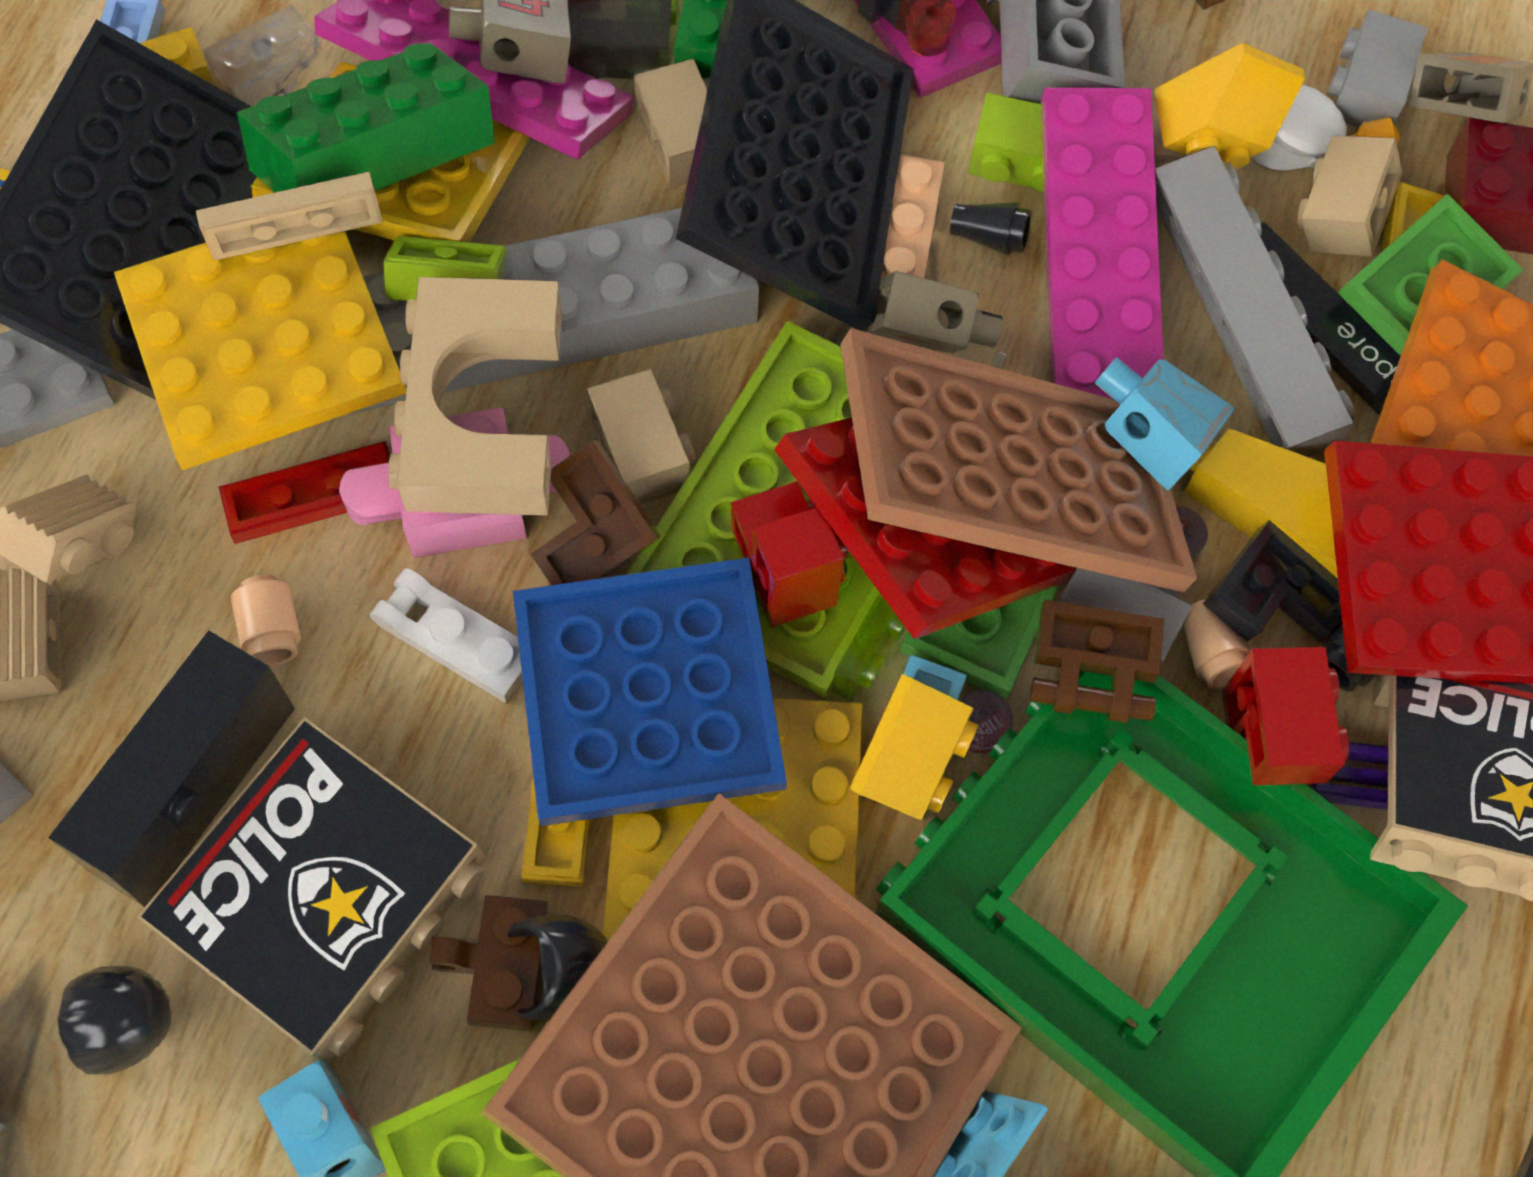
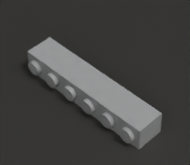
(1250, 305)

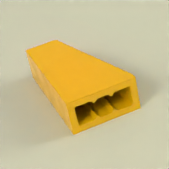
(1260, 482)

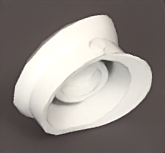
(1304, 132)

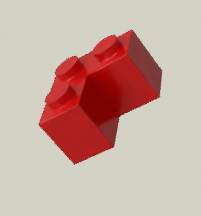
(790, 552)
(1287, 715)

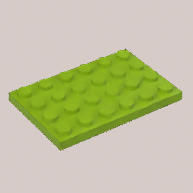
(791, 390)

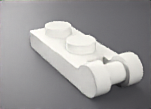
(452, 635)

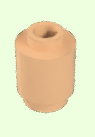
(266, 619)

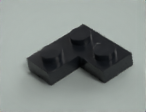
(1275, 574)

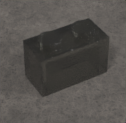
(619, 36)

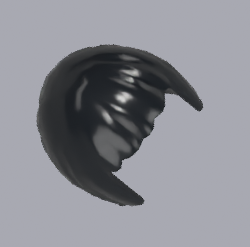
(565, 953)
(113, 1018)

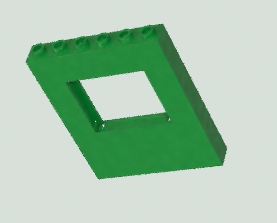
(1268, 1000)

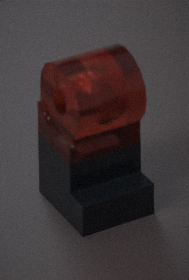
(923, 22)

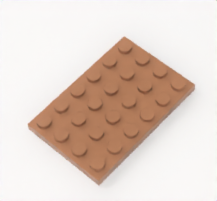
(1006, 464)

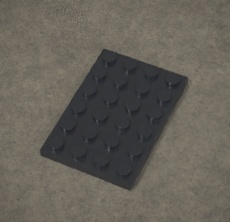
(798, 156)
(108, 187)

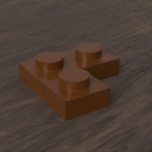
(607, 515)

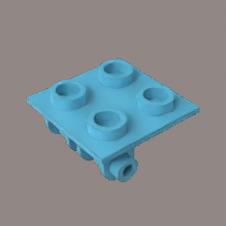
(991, 1137)

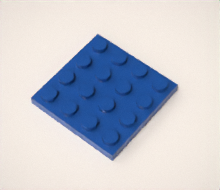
(647, 692)

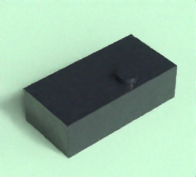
(175, 769)

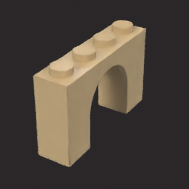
(452, 329)

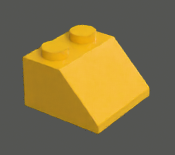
(1229, 104)
(914, 749)

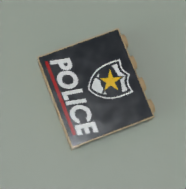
(1459, 780)
(315, 890)

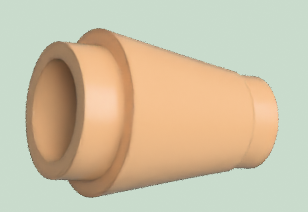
(1212, 646)

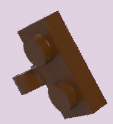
(501, 966)

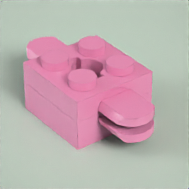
(371, 499)

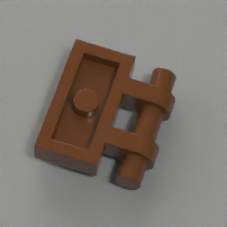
(1098, 643)

